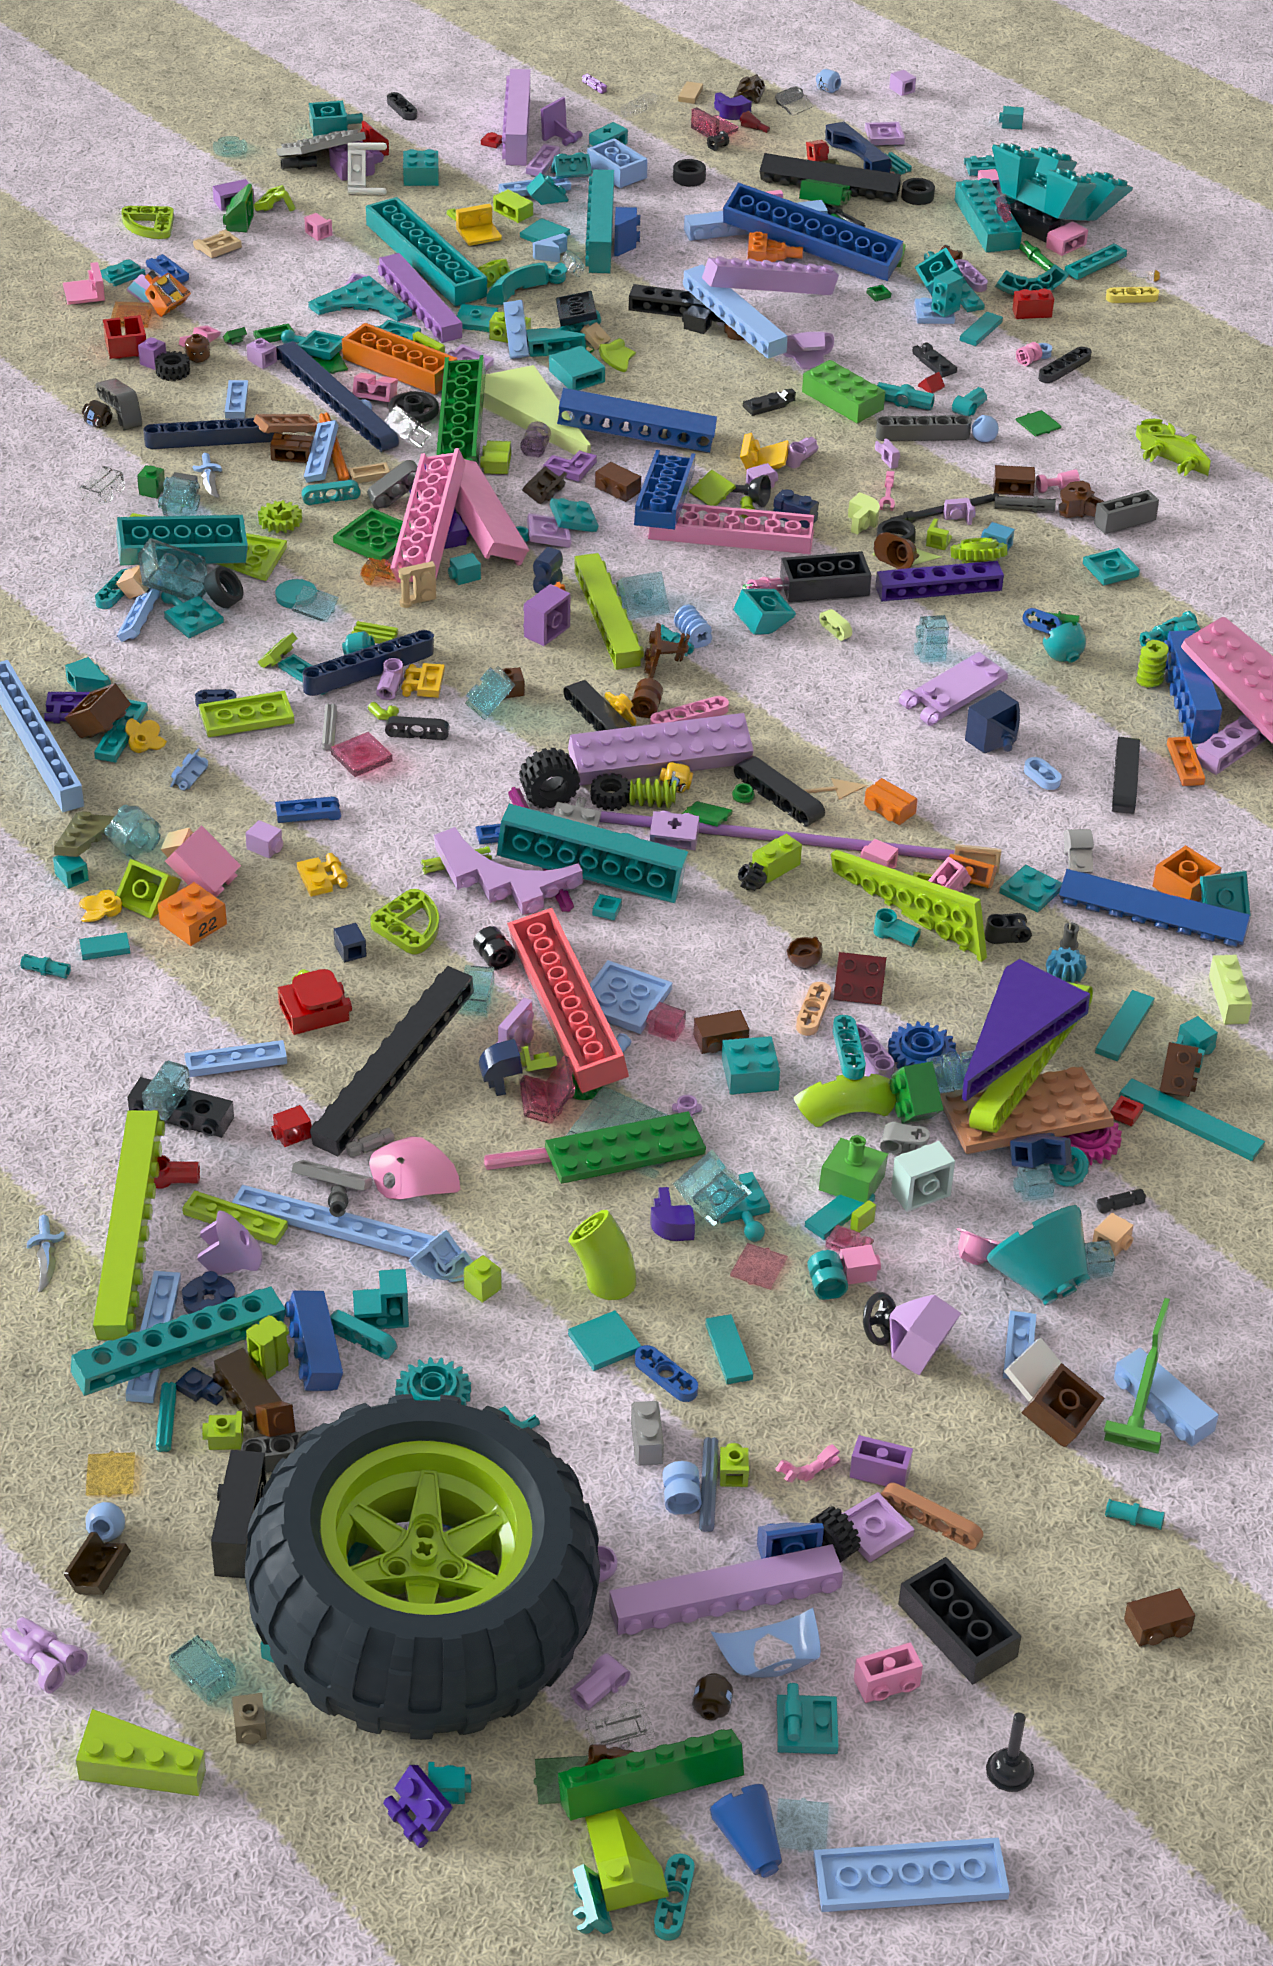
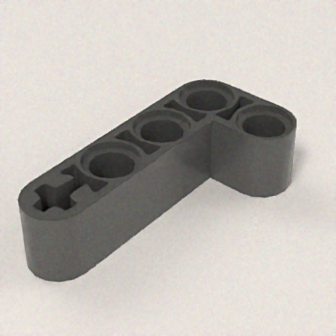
(123, 400)

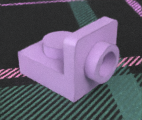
(959, 509)

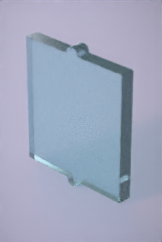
(315, 604)
(802, 1824)

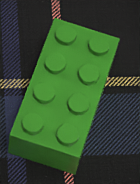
(843, 391)

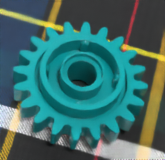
(434, 1379)

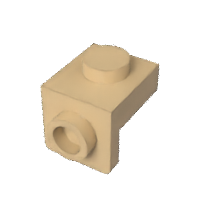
(595, 335)

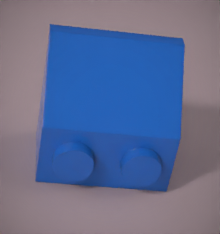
(626, 229)

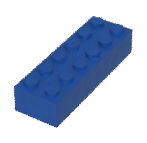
(1192, 691)

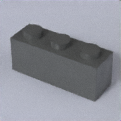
(1126, 511)

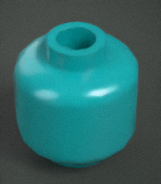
(357, 641)

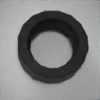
(689, 172)
(911, 188)
(898, 526)
(230, 581)

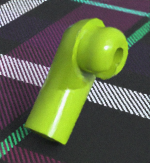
(381, 713)

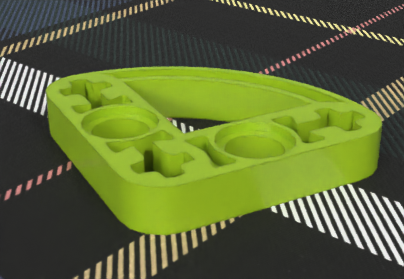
(161, 215)
(394, 922)

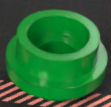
(743, 793)

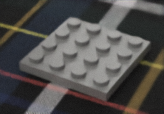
(320, 142)

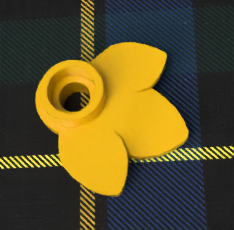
(622, 705)
(144, 735)
(101, 905)

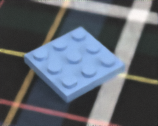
(628, 995)

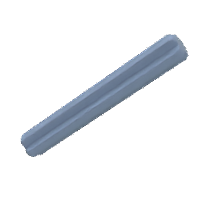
(708, 1484)

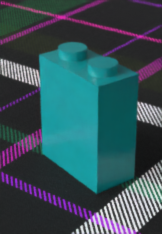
(577, 368)

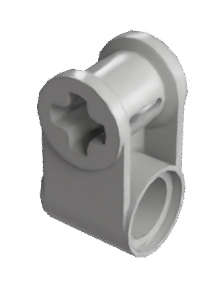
(903, 1138)

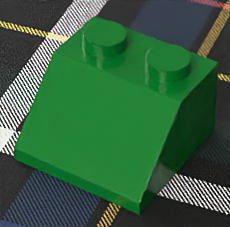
(240, 211)

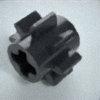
(752, 876)

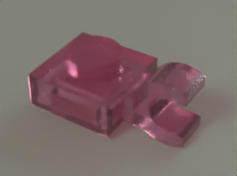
(846, 1238)

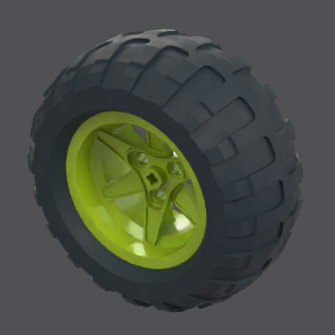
(415, 1660)

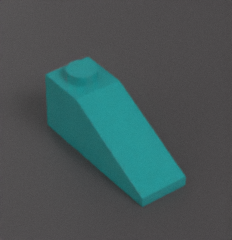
(551, 341)

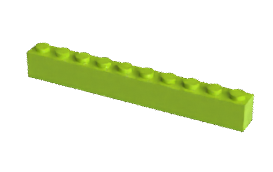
(128, 1225)

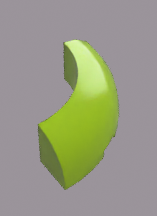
(844, 1096)

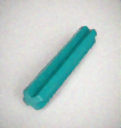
(166, 1417)

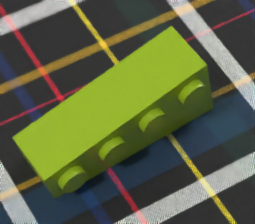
(137, 1757)

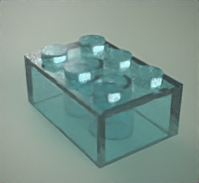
(172, 570)

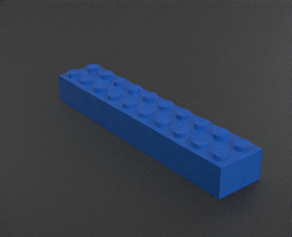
(814, 231)

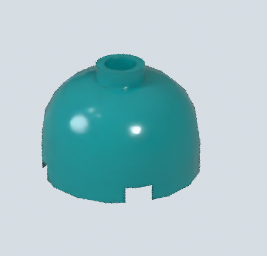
(1066, 642)

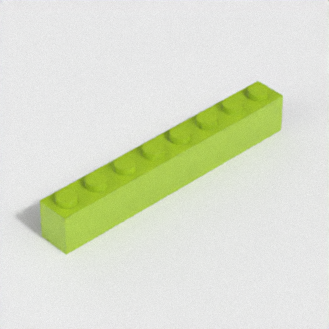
(608, 611)

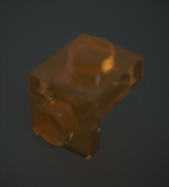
(375, 568)

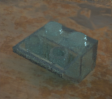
(490, 693)

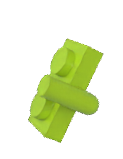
(272, 196)

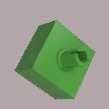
(853, 1169)

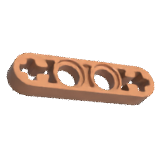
(957, 1528)

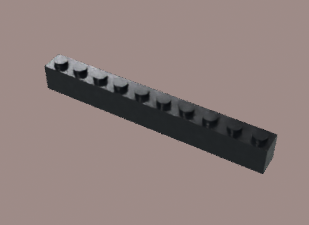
(392, 1061)

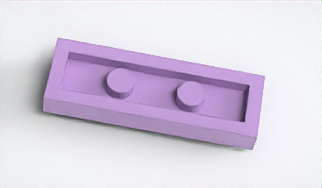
(542, 160)

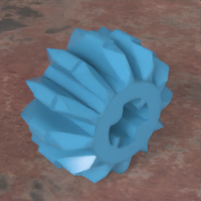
(1066, 964)

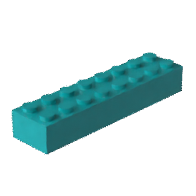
(599, 221)
(601, 853)

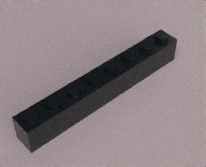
(861, 181)

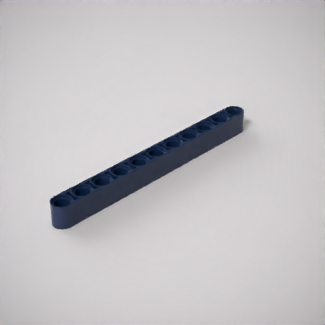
(337, 396)

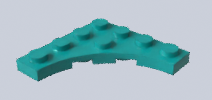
(362, 295)

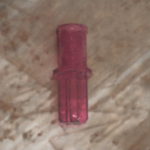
(1003, 209)

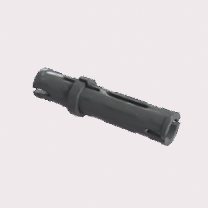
(1025, 503)

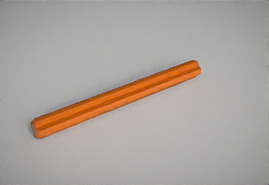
(337, 456)

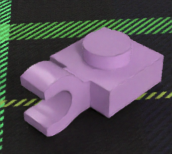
(889, 453)

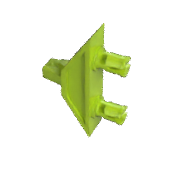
(1176, 449)

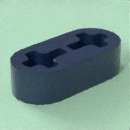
(213, 695)

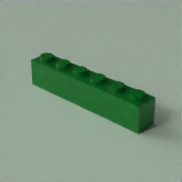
(650, 1774)

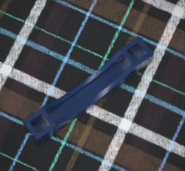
(844, 137)

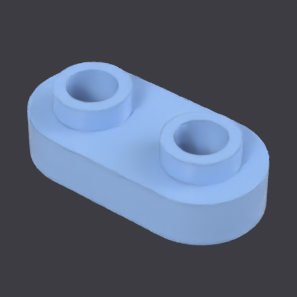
(1042, 773)

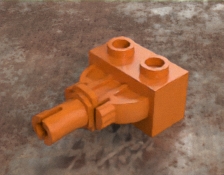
(766, 249)

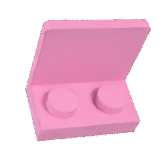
(86, 290)

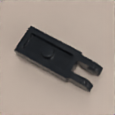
(934, 360)

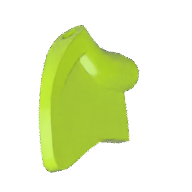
(616, 354)

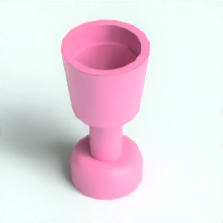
(1061, 481)

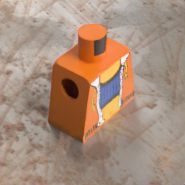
(165, 292)

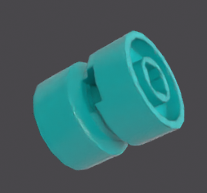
(827, 1275)

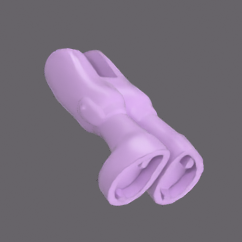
(31, 1649)

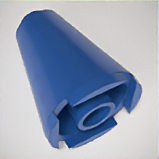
(750, 1828)

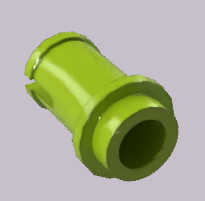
(746, 503)

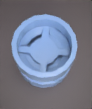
(682, 1488)

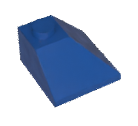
(788, 1538)

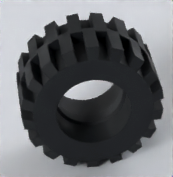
(544, 766)

